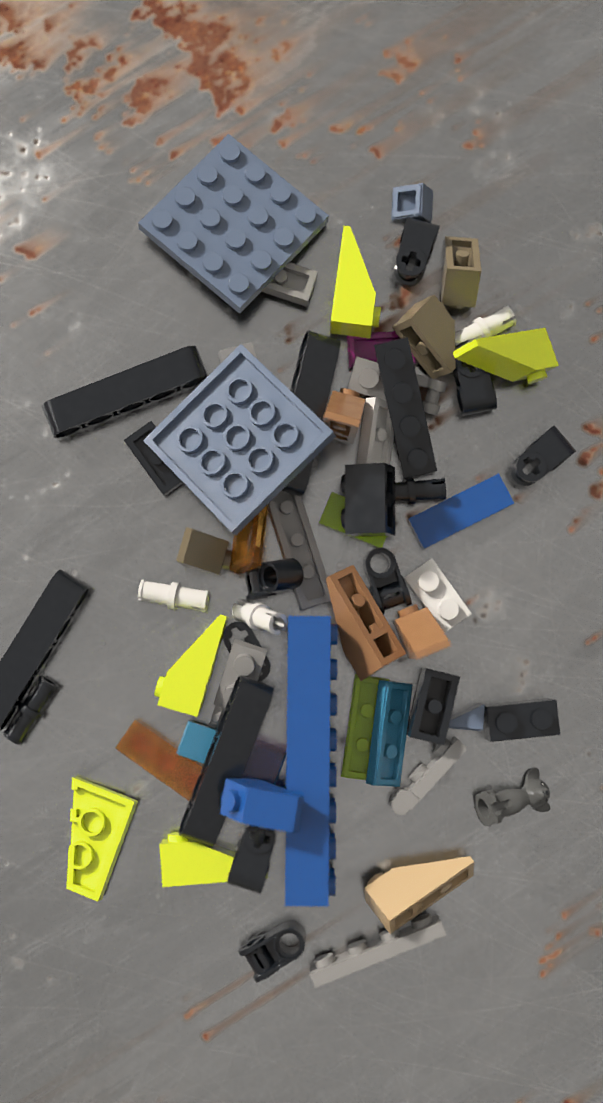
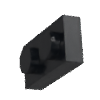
(158, 471)

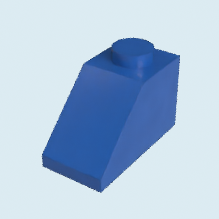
(261, 804)

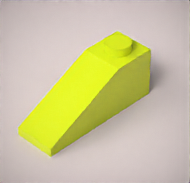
(354, 294)
(512, 355)
(190, 676)
(193, 862)

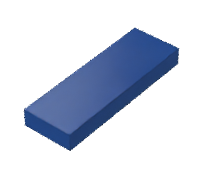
(460, 511)

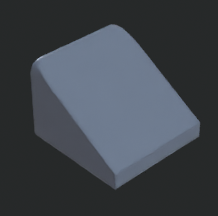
(412, 202)
(469, 719)

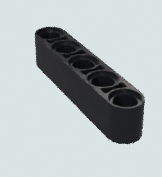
(312, 386)
(124, 391)
(38, 639)
(225, 758)

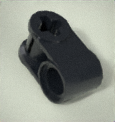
(415, 248)
(474, 390)
(544, 455)
(273, 578)
(387, 582)
(252, 863)
(267, 952)

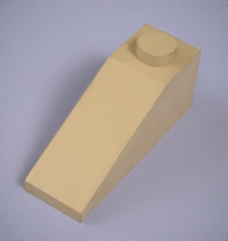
(413, 888)

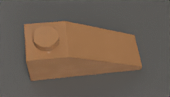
(344, 414)
(361, 624)
(419, 632)

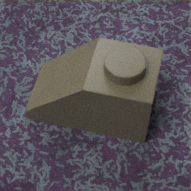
(460, 272)
(430, 335)
(204, 552)

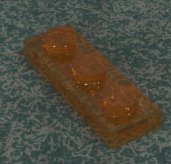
(159, 758)

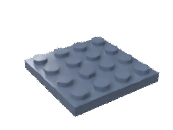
(233, 223)
(239, 439)

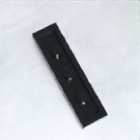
(405, 407)

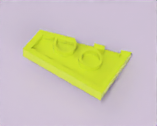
(97, 834)

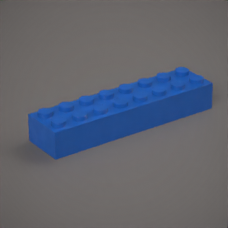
(308, 759)

